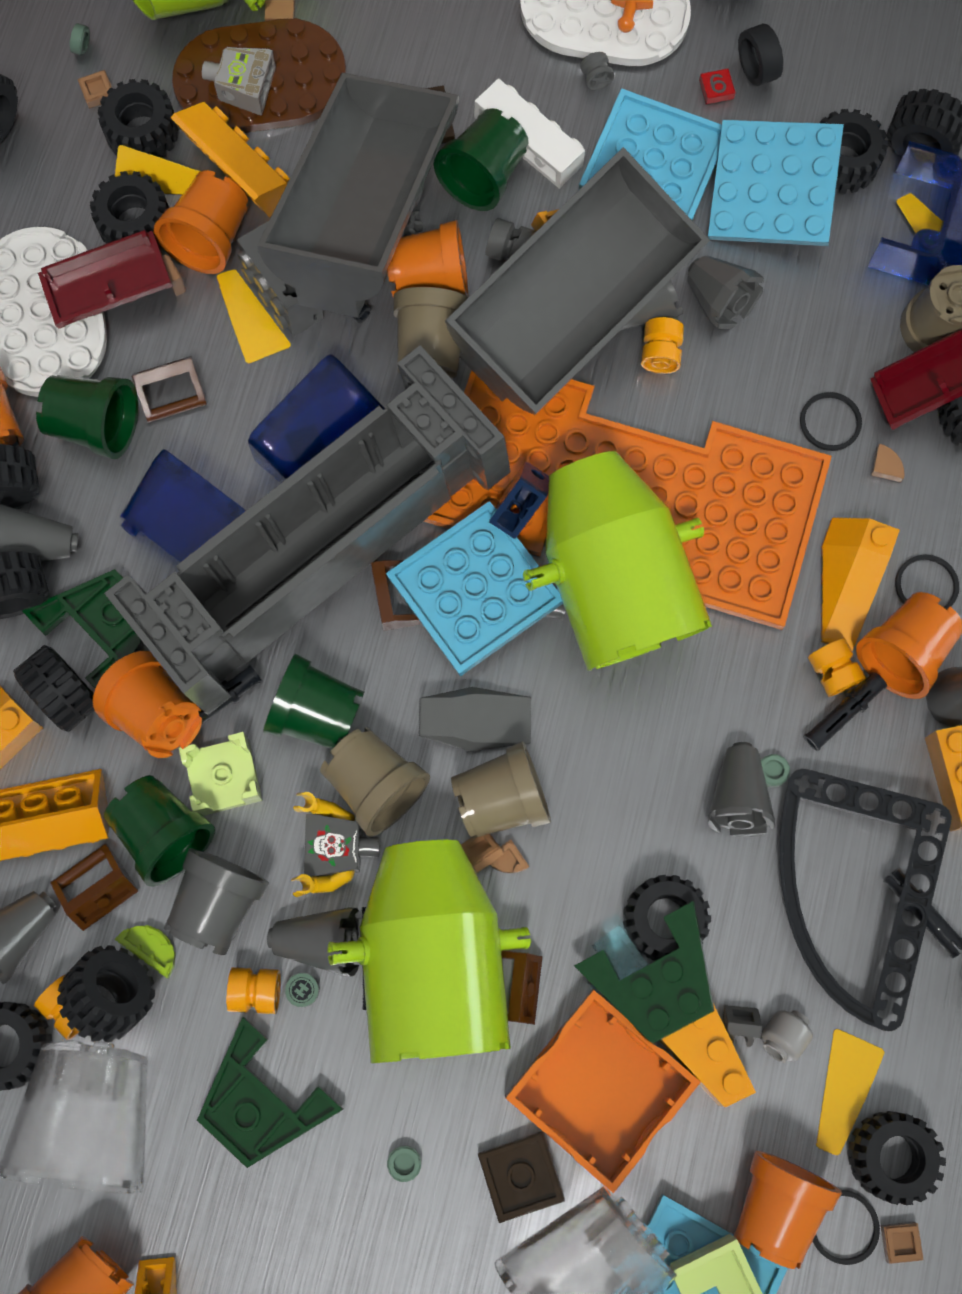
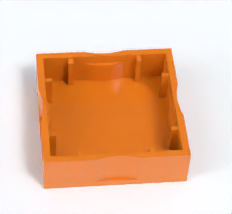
(602, 1090)

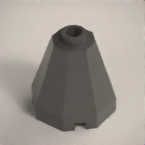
(724, 289)

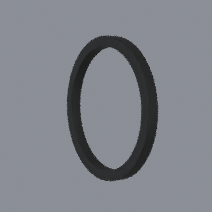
(849, 402)
(946, 565)
(876, 1233)

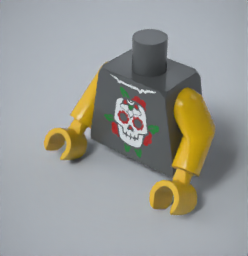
(331, 846)

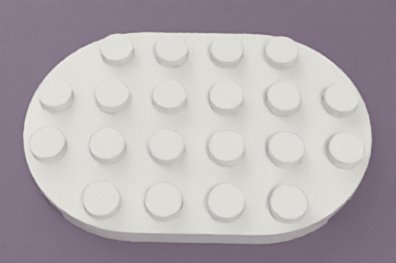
(591, 26)
(28, 336)

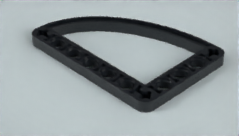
(908, 897)

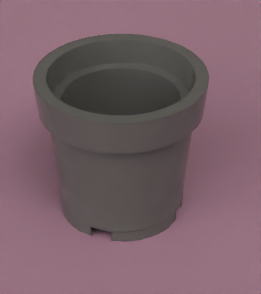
(212, 901)

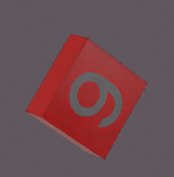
(717, 86)

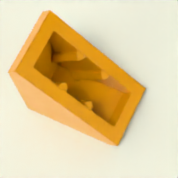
(156, 1276)

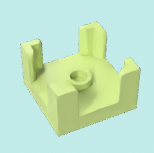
(221, 775)

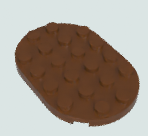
(304, 77)

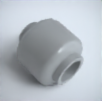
(787, 1036)

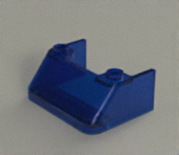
(929, 249)

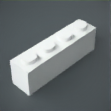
(549, 147)

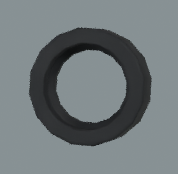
(760, 54)

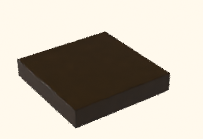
(521, 1177)

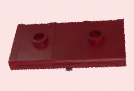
(104, 278)
(921, 381)

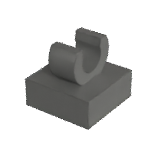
(742, 1022)

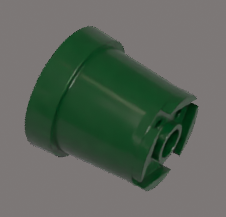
(481, 160)
(90, 412)
(312, 705)
(157, 829)

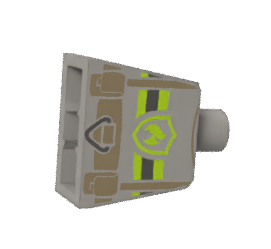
(242, 77)

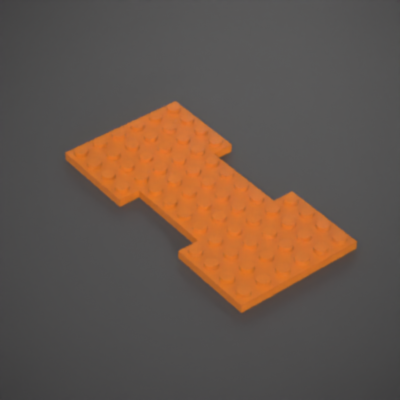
(744, 487)

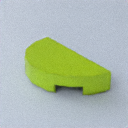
(150, 946)

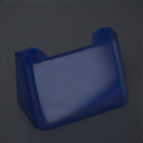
(310, 418)
(177, 507)

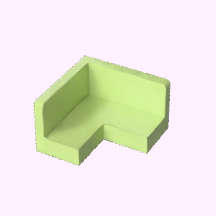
(716, 1265)

